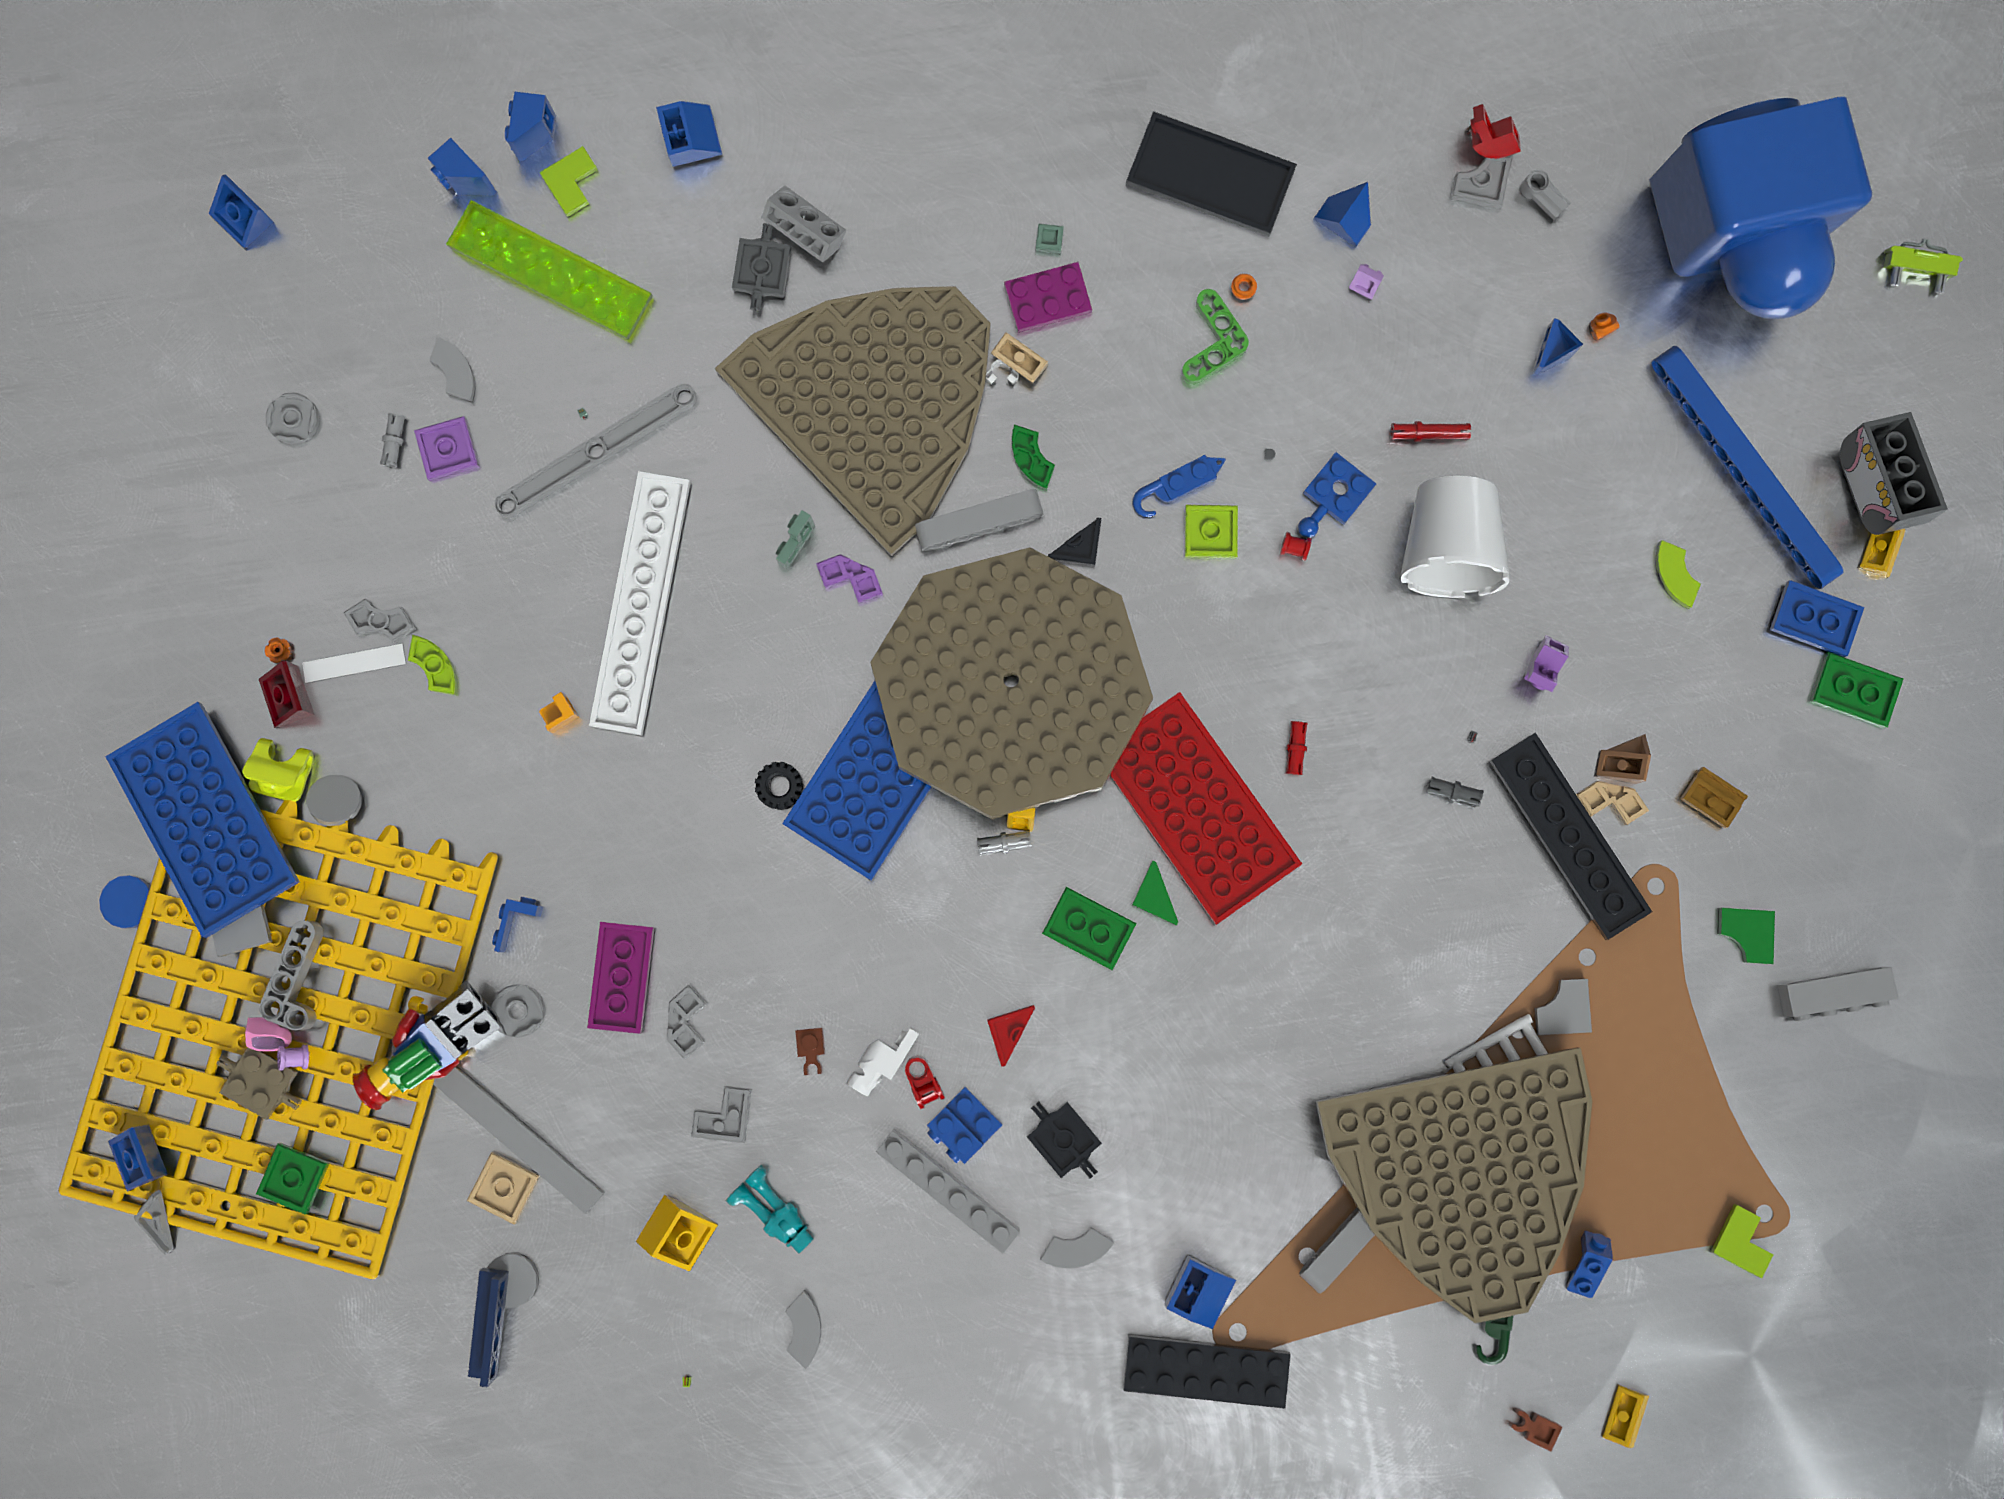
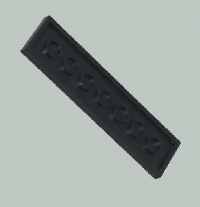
(1570, 836)

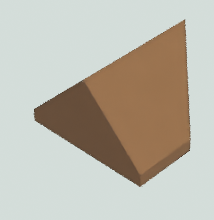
(1626, 761)

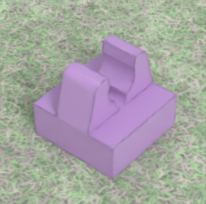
(1366, 281)

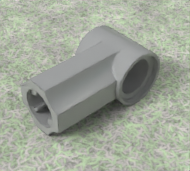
(1547, 197)

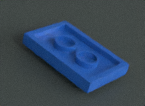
(1817, 618)

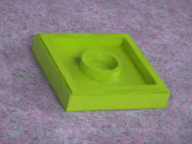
(1211, 531)

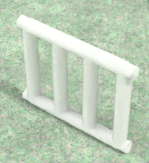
(1501, 1037)

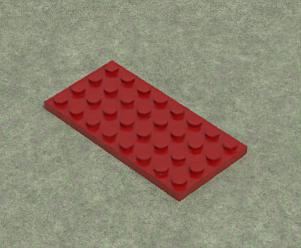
(1201, 810)

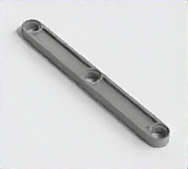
(579, 460)

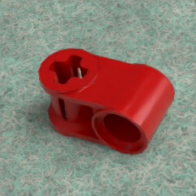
(923, 1083)

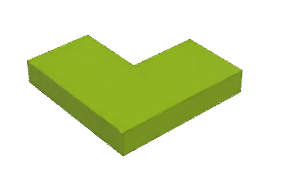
(563, 180)
(1735, 1245)

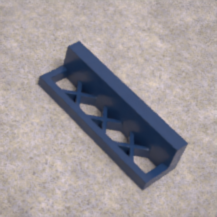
(488, 1325)

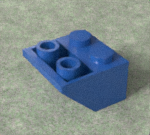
(530, 124)
(688, 132)
(1199, 1293)

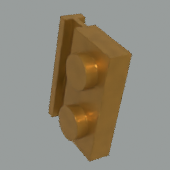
(1714, 797)

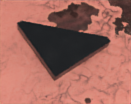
(1080, 547)

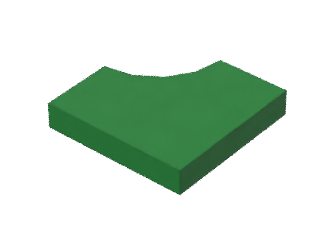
(1751, 931)

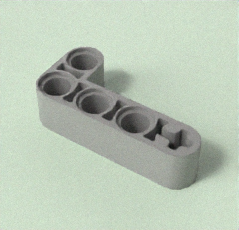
(297, 973)

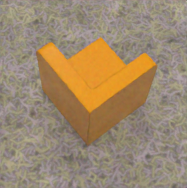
(558, 713)

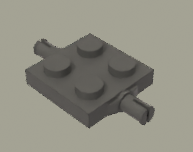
(761, 267)

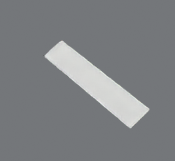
(353, 663)

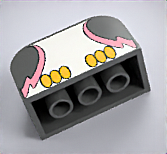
(1891, 475)

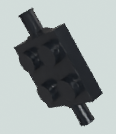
(1064, 1139)

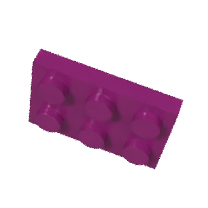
(1048, 297)

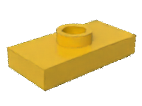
(1021, 820)

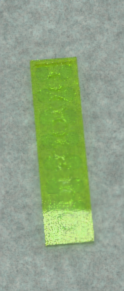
(549, 270)

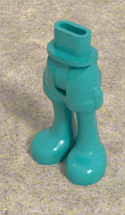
(781, 1223)

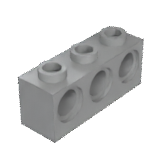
(803, 223)

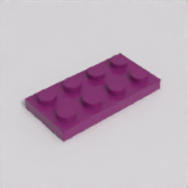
(620, 977)

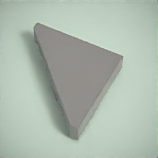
(158, 1226)

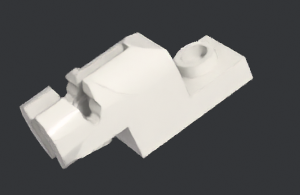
(881, 1060)

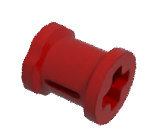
(1295, 546)

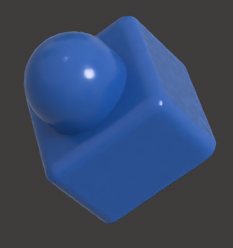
(1761, 199)

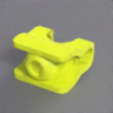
(277, 779)

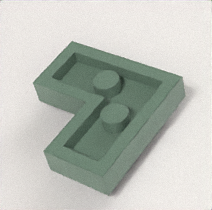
(799, 530)

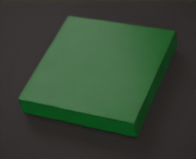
(292, 1178)

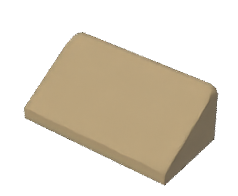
(1019, 357)

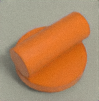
(1603, 325)

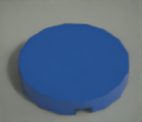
(124, 901)

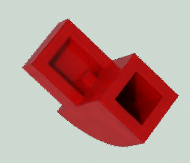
(1495, 138)

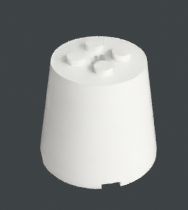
(1456, 539)

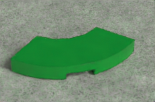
(1029, 458)

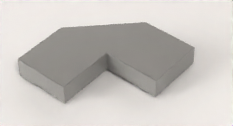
(681, 1010)

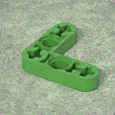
(1223, 344)

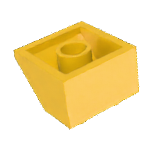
(676, 1233)

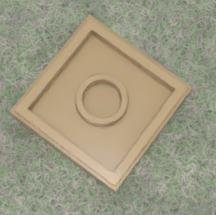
(503, 1187)

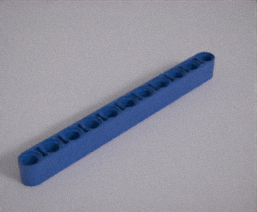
(1747, 467)

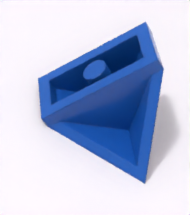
(1347, 213)
(1557, 346)

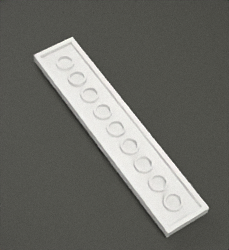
(640, 603)

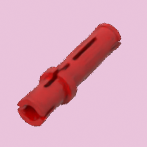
(1430, 431)

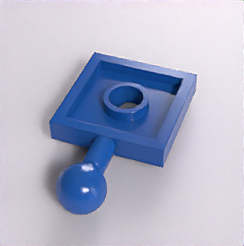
(1322, 493)

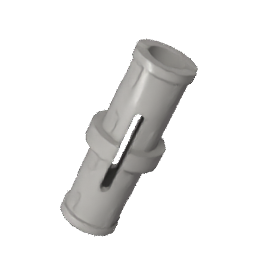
(392, 440)
(1004, 842)

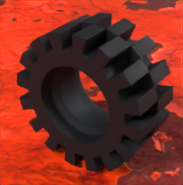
(767, 774)

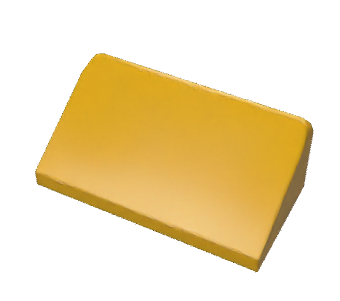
(1882, 552)
(1625, 1416)

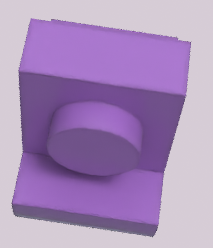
(1546, 664)

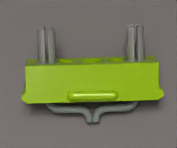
(1921, 262)

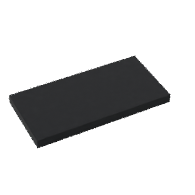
(1211, 174)

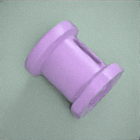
(292, 1057)

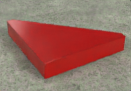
(1007, 1031)

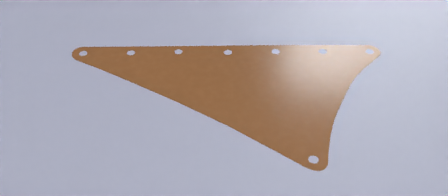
(1659, 1143)

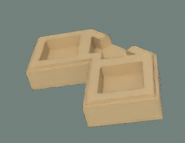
(1623, 800)

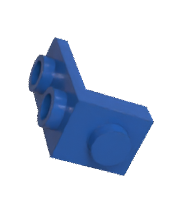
(506, 913)
(1592, 1265)

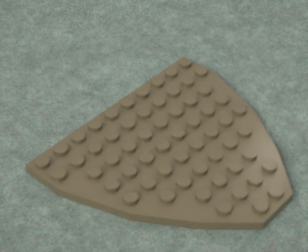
(872, 397)
(1469, 1174)

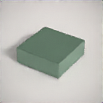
(1049, 238)

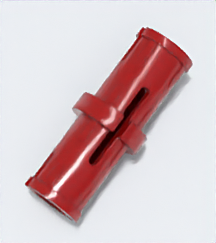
(1296, 748)

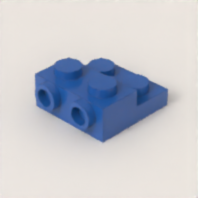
(963, 1126)

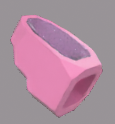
(266, 1035)

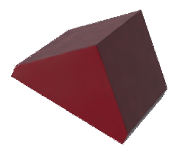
(285, 694)

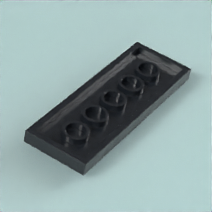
(1206, 1371)

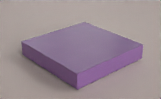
(446, 448)

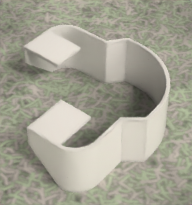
(992, 378)

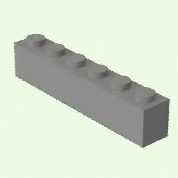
(948, 1191)

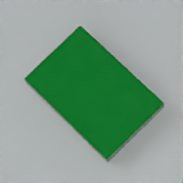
(1856, 690)
(1089, 928)

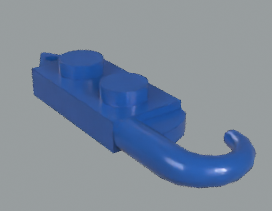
(1179, 482)

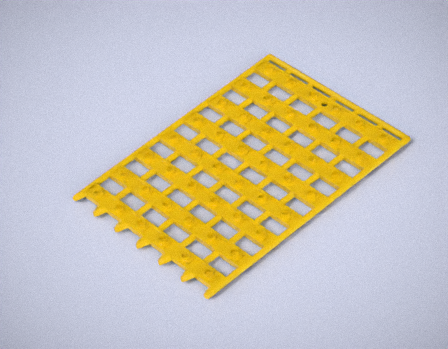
(323, 1061)

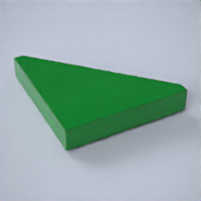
(1154, 896)

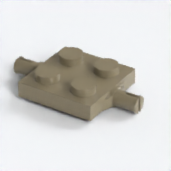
(258, 1083)

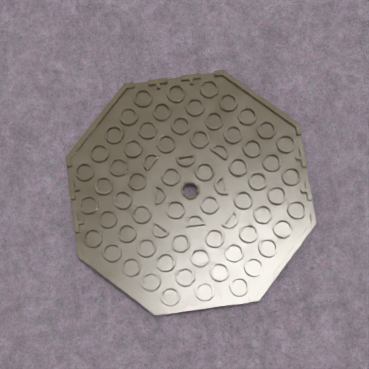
(1022, 743)

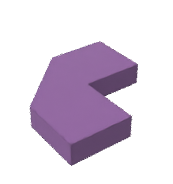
(841, 569)

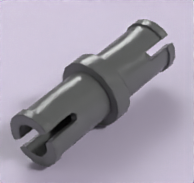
(1455, 791)

